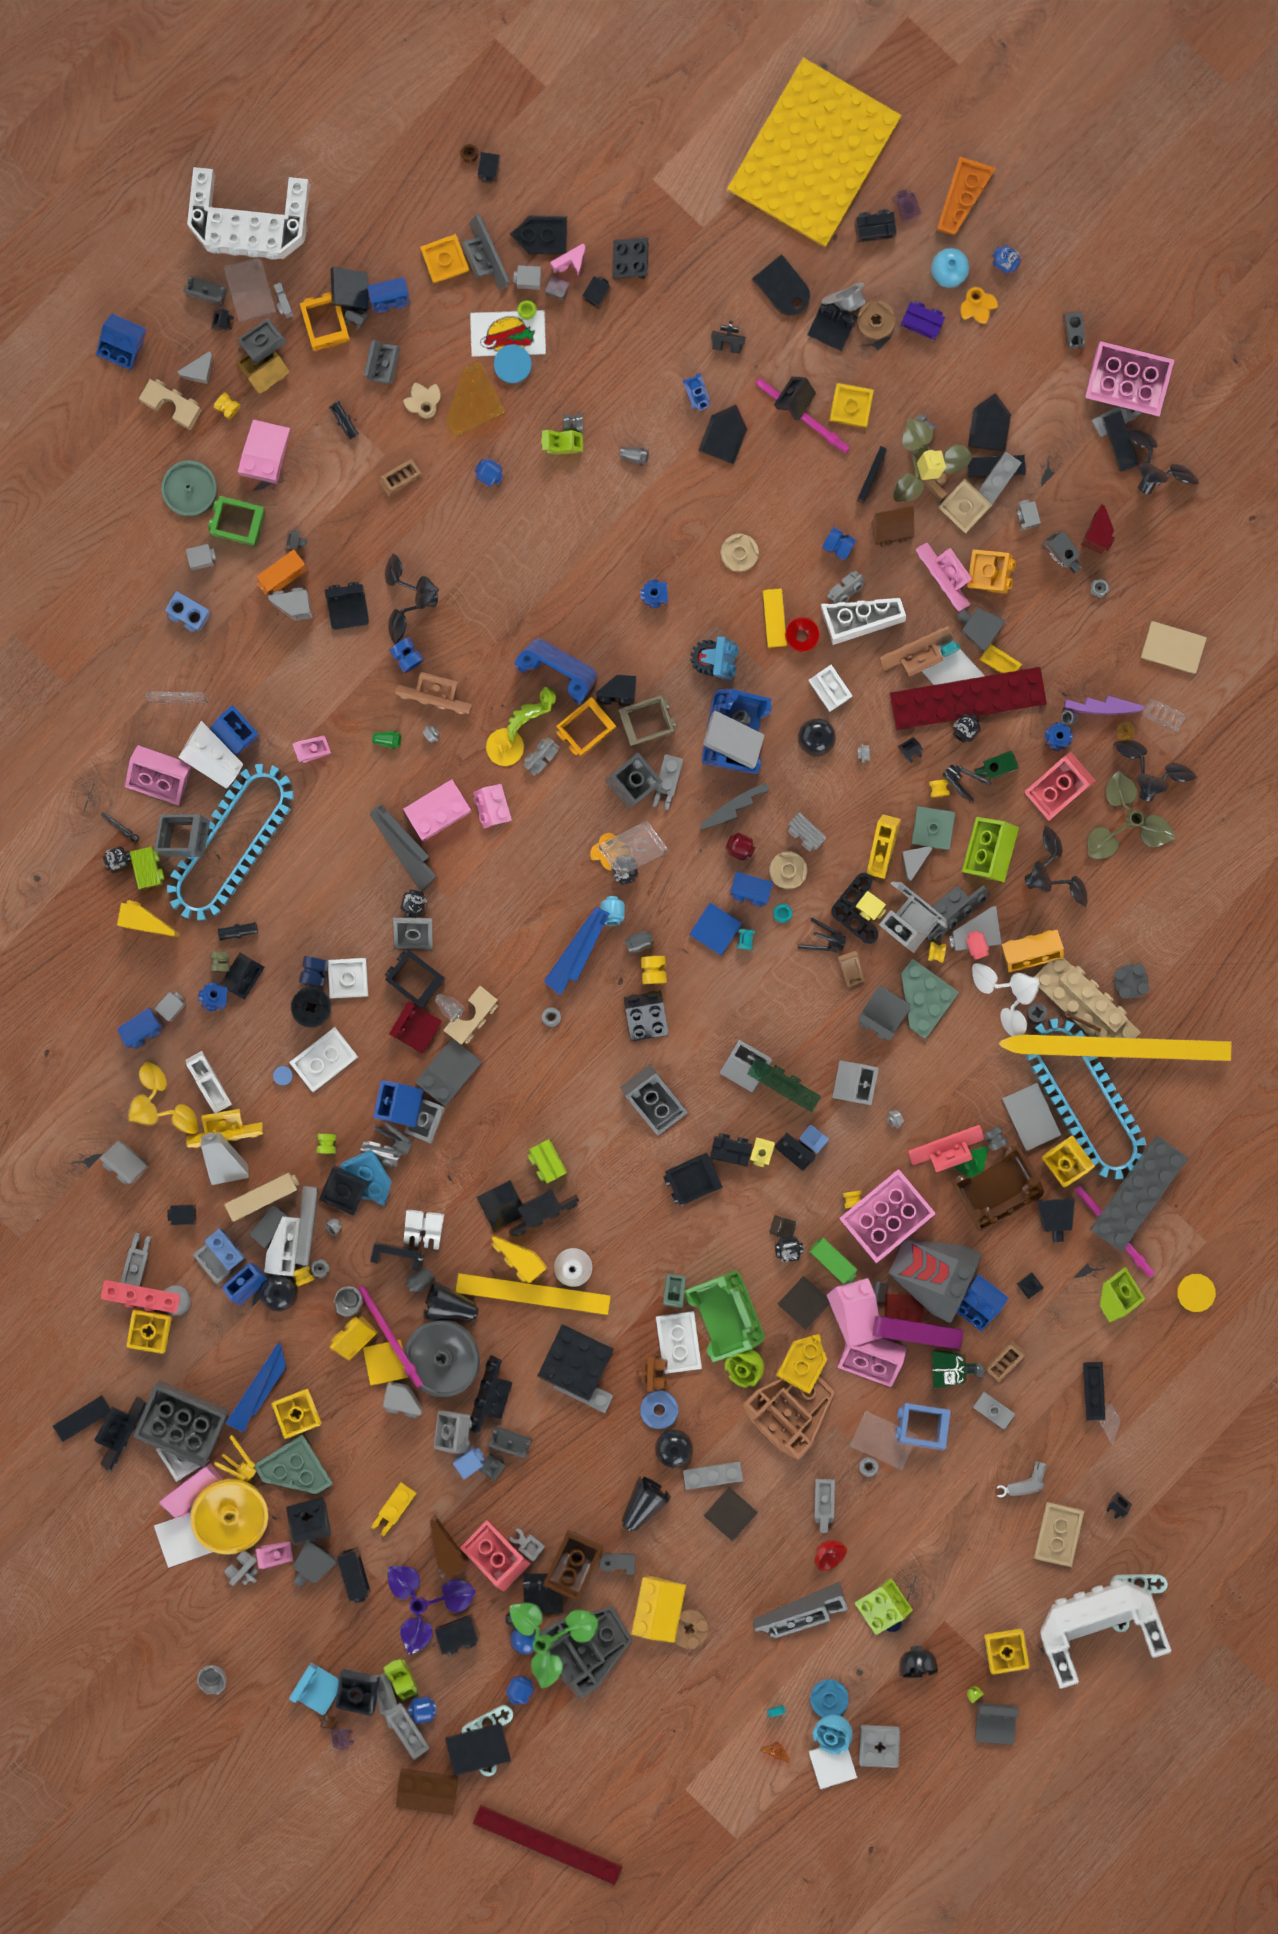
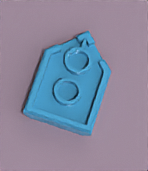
(369, 1168)

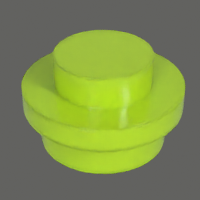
(526, 310)

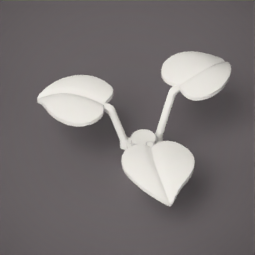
(1022, 987)

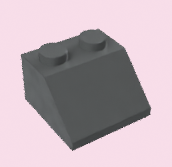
(633, 781)

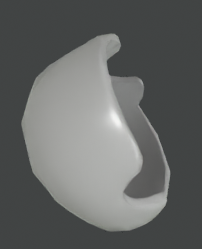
(185, 1301)
(348, 1301)
(212, 1679)

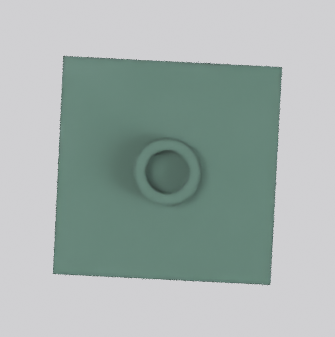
(933, 828)

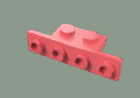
(948, 1150)
(140, 1296)

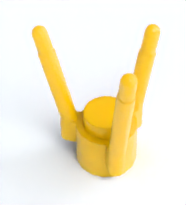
(245, 1471)

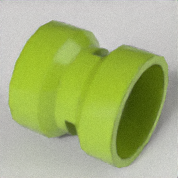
(326, 1143)

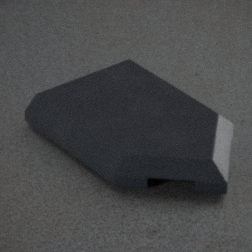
(542, 235)
(990, 425)
(724, 435)

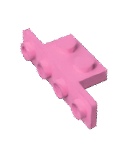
(948, 573)

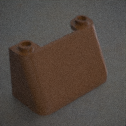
(999, 1189)

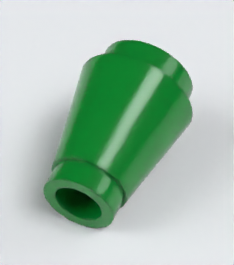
(388, 739)

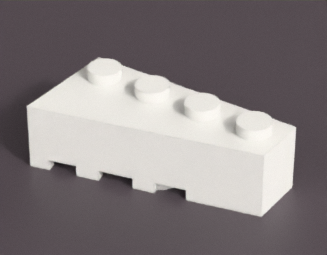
(861, 617)

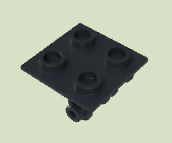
(630, 258)
(832, 326)
(540, 1595)

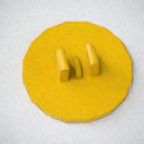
(502, 750)

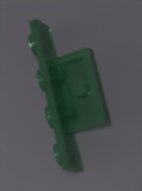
(784, 1085)

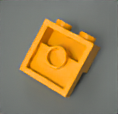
(991, 571)

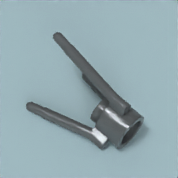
(401, 1143)

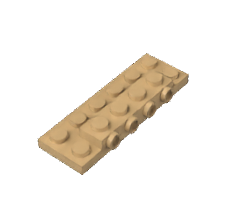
(1081, 997)

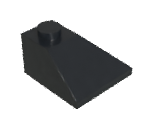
(501, 1205)

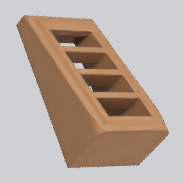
(403, 482)
(1010, 1365)

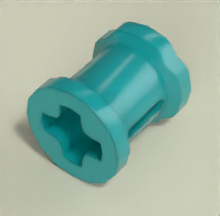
(745, 939)

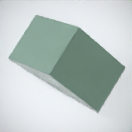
(674, 1290)

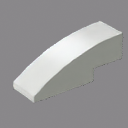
(208, 1082)

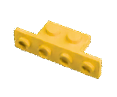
(228, 1124)

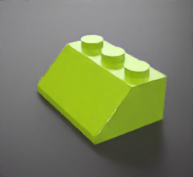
(990, 849)

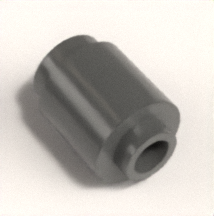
(639, 942)
(420, 1280)

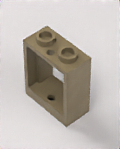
(664, 705)

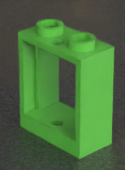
(256, 524)
(833, 1260)

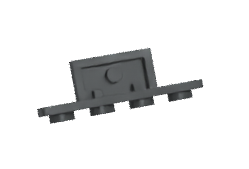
(483, 255)
(955, 907)

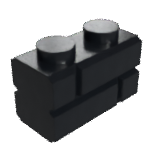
(875, 226)
(730, 1150)

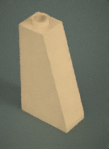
(262, 1196)

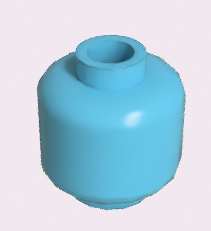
(615, 908)

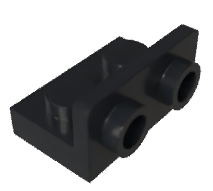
(794, 1151)

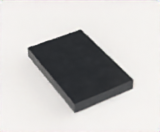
(478, 1749)

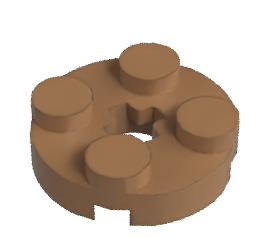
(875, 309)
(700, 1628)

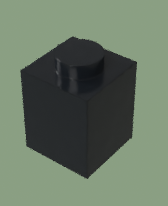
(488, 167)
(596, 291)
(182, 1214)

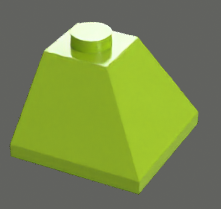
(1120, 1295)

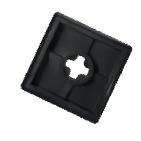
(316, 1513)
(347, 1696)

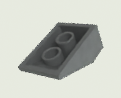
(448, 1072)
(653, 1099)

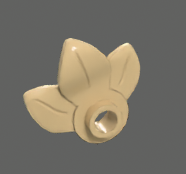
(422, 397)

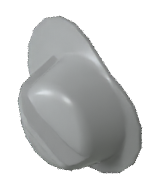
(848, 299)

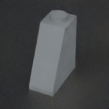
(985, 922)
(222, 1160)

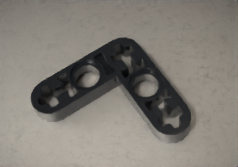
(848, 906)

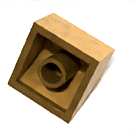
(263, 373)

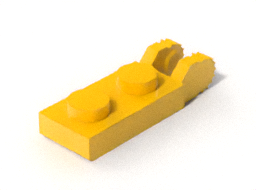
(395, 1506)

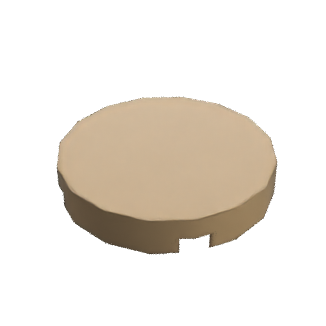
(739, 552)
(788, 870)

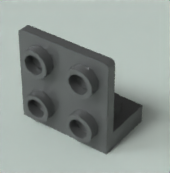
(996, 1723)

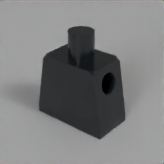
(1056, 1216)

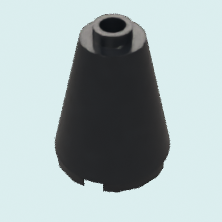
(448, 1305)
(644, 1503)

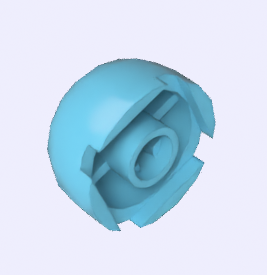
(950, 267)
(833, 1733)

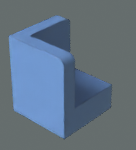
(813, 1139)

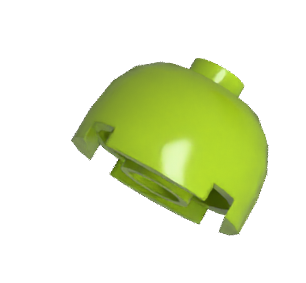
(745, 1368)

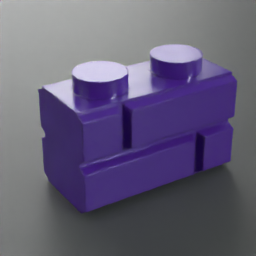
(923, 320)

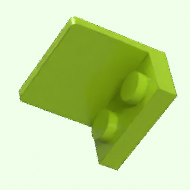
(884, 1606)

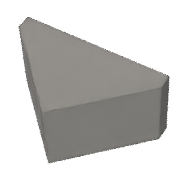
(199, 369)
(913, 860)

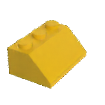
(658, 1609)

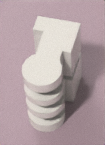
(416, 1222)

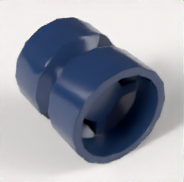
(313, 971)

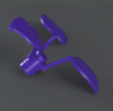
(403, 1582)

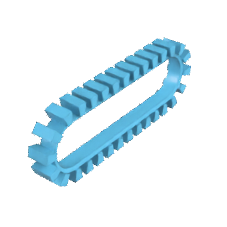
(182, 864)
(1062, 1109)

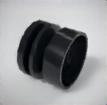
(314, 996)

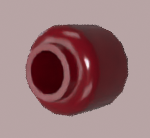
(740, 846)

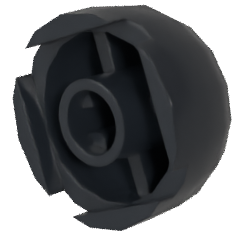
(816, 737)
(279, 1292)
(674, 1448)
(917, 1663)

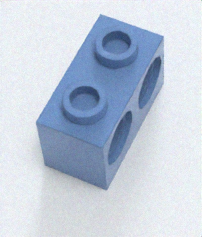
(190, 608)
(225, 1249)
(469, 1462)

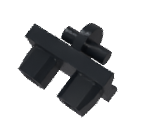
(736, 340)

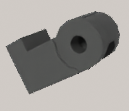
(1074, 330)
(618, 1561)

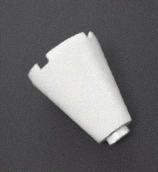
(576, 1258)

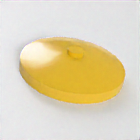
(229, 1516)

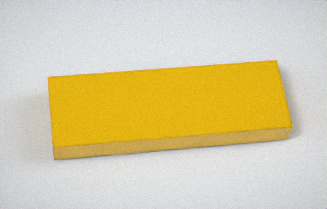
(774, 618)

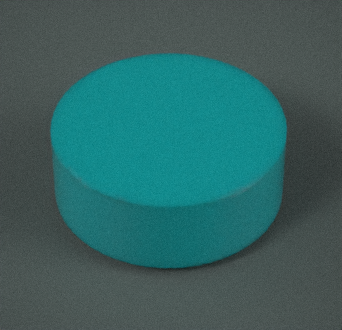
(950, 649)
(782, 913)
(776, 1711)

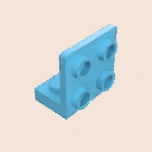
(316, 1689)

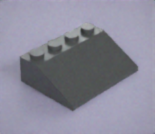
(181, 1423)

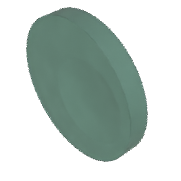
(189, 488)

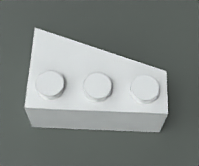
(210, 756)

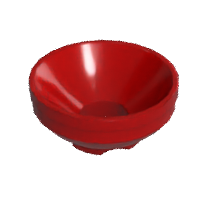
(802, 624)
(829, 1554)

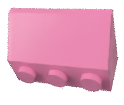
(157, 775)
(437, 810)
(874, 1360)
(182, 1498)

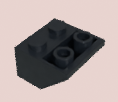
(618, 689)
(457, 1635)

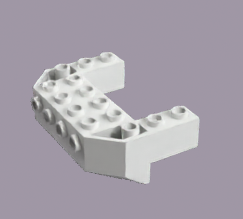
(247, 231)
(1095, 1612)

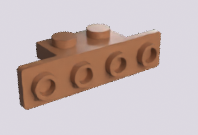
(918, 654)
(435, 691)

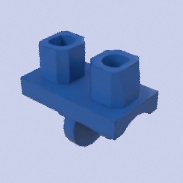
(697, 392)

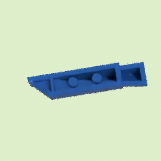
(576, 954)
(258, 1389)

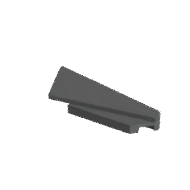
(405, 848)
(803, 1612)

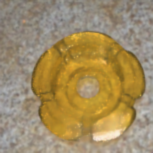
(1126, 736)

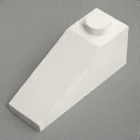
(282, 1250)

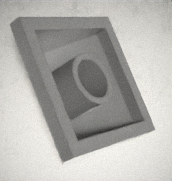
(413, 933)
(428, 1121)

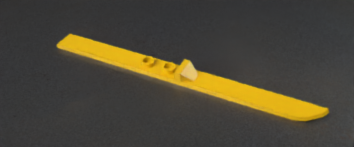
(1118, 1047)

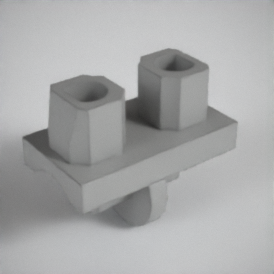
(235, 1574)

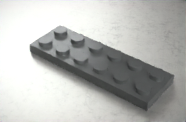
(1138, 1193)

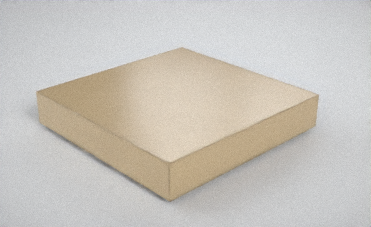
(965, 506)

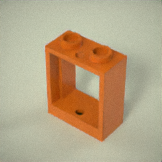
(281, 573)

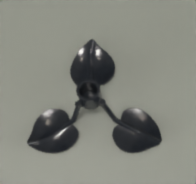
(1152, 475)
(425, 596)
(1149, 784)
(1039, 876)

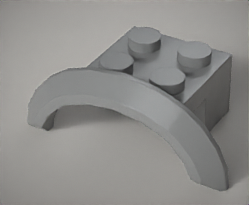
(913, 919)

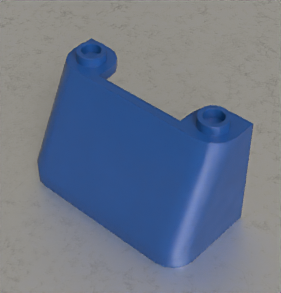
(540, 651)
(727, 703)

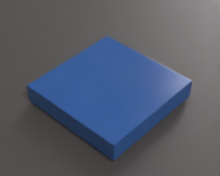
(715, 928)

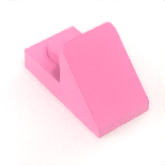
(572, 257)
(311, 749)
(274, 1554)

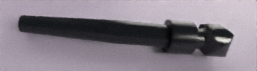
(127, 832)

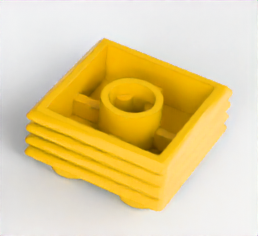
(1078, 1160)
(158, 1322)
(290, 1424)
(1017, 1657)

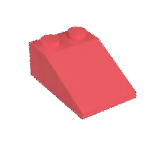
(1059, 786)
(495, 1556)

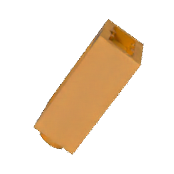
(327, 340)
(601, 715)

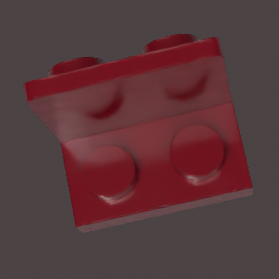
(415, 1027)

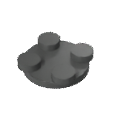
(1131, 981)

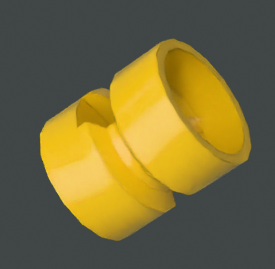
(653, 970)

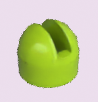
(974, 1694)

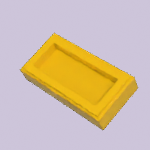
(999, 660)

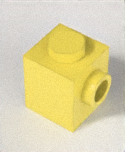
(931, 465)
(870, 907)
(761, 1152)

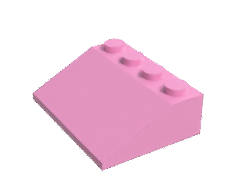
(1129, 378)
(887, 1216)

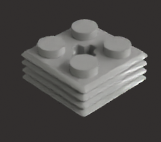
(806, 831)
(452, 1432)
(870, 1737)

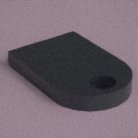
(783, 285)

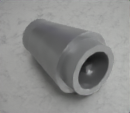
(636, 455)

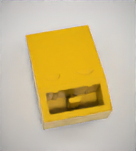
(525, 1260)
(356, 1336)

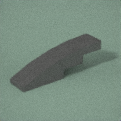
(728, 811)

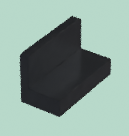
(795, 396)
(242, 975)

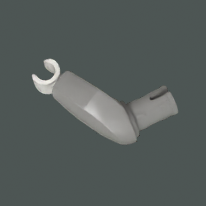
(1029, 1485)

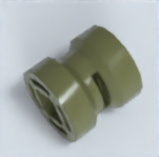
(219, 957)

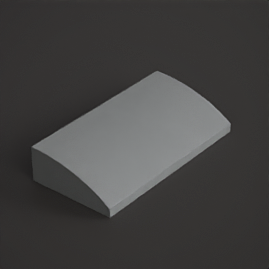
(307, 1217)

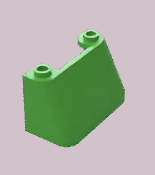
(727, 1315)

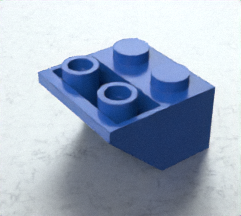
(389, 295)
(120, 341)
(234, 730)
(750, 889)
(140, 1028)
(398, 1103)
(981, 1302)

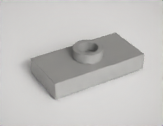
(211, 1264)
(993, 1410)

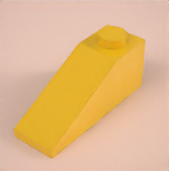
(883, 845)

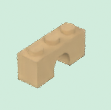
(156, 395)
(484, 1004)

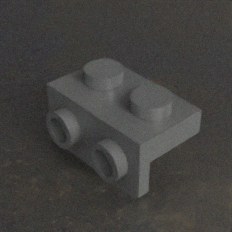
(382, 362)

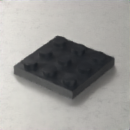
(575, 1362)

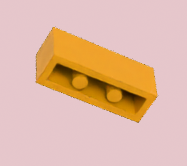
(1032, 950)

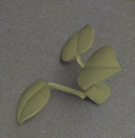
(915, 438)
(1155, 830)

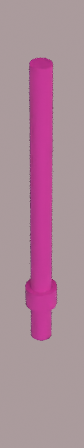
(832, 438)
(1139, 1259)
(409, 1368)

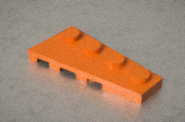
(965, 189)

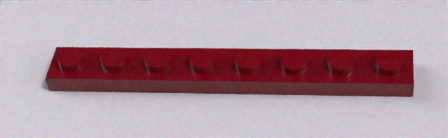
(547, 1844)

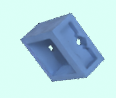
(942, 1428)

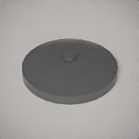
(444, 1357)

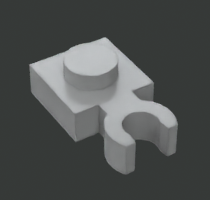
(283, 306)
(529, 1546)

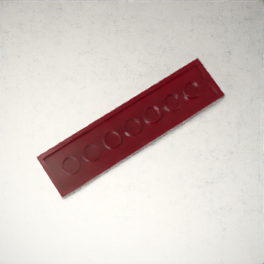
(970, 696)

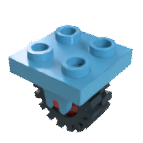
(716, 658)

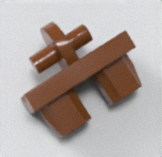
(650, 1373)

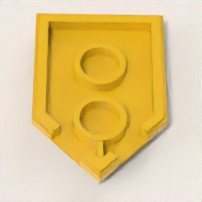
(803, 1363)

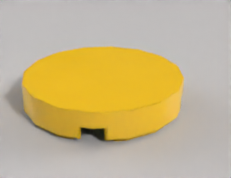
(1196, 1292)

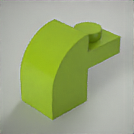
(562, 442)
(401, 1679)

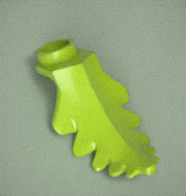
(531, 711)

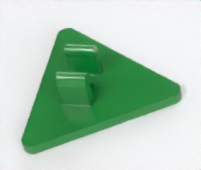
(974, 1166)

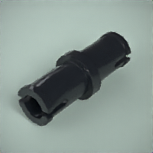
(343, 420)
(238, 931)

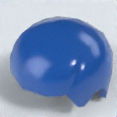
(522, 1643)

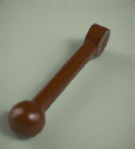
(1067, 1014)

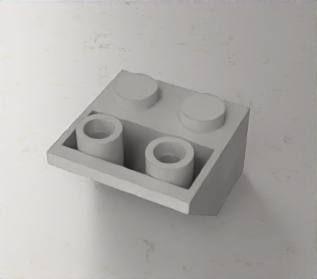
(293, 604)
(739, 1064)
(855, 1082)
(124, 1163)
(401, 1398)

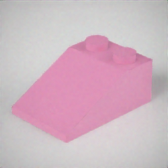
(264, 451)
(855, 1311)

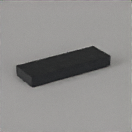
(1120, 441)
(984, 465)
(871, 475)
(1094, 1391)
(82, 1418)

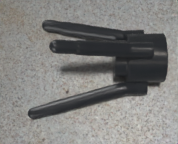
(953, 775)
(836, 941)

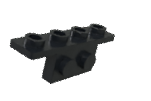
(539, 1209)
(491, 1395)
(117, 1430)

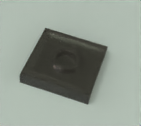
(804, 1302)
(730, 1513)

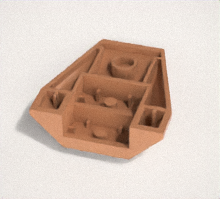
(789, 1414)

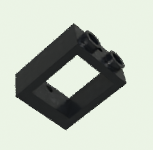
(431, 989)
(353, 1575)

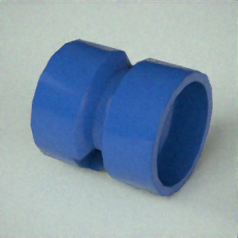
(839, 543)
(412, 658)

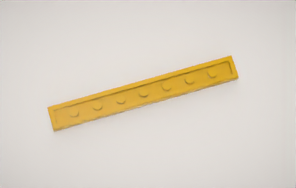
(533, 1293)

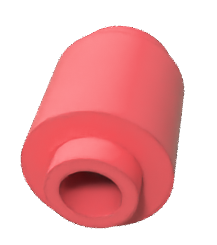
(977, 945)

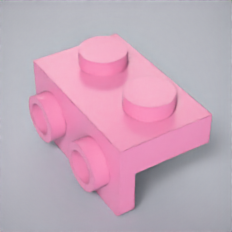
(492, 805)

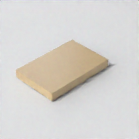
(1173, 647)
(1058, 1534)

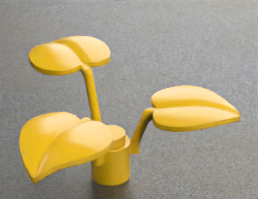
(145, 1112)

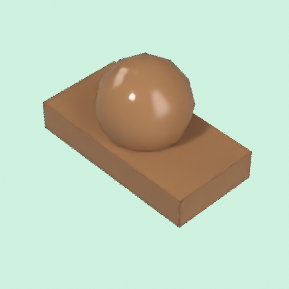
(934, 486)
(851, 969)

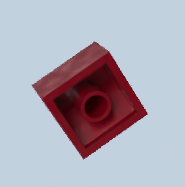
(1100, 532)

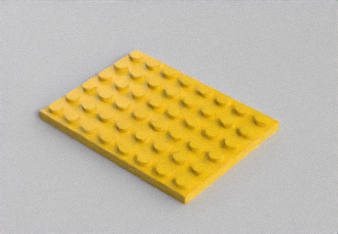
(814, 152)

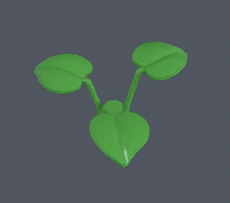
(544, 1665)

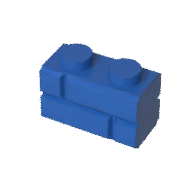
(244, 1283)

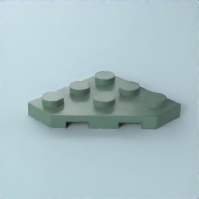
(927, 997)
(294, 1468)

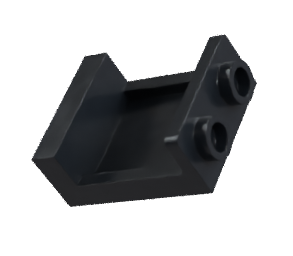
(692, 1179)
(379, 1248)

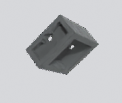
(197, 840)

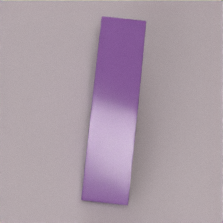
(1110, 706)

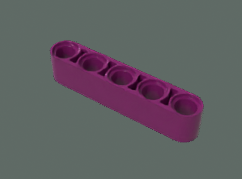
(918, 1332)

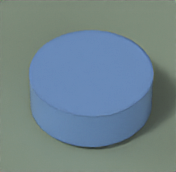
(283, 1075)

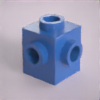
(658, 587)
(1053, 741)
(219, 994)

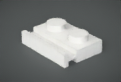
(830, 688)

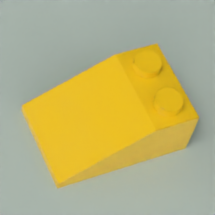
(139, 918)

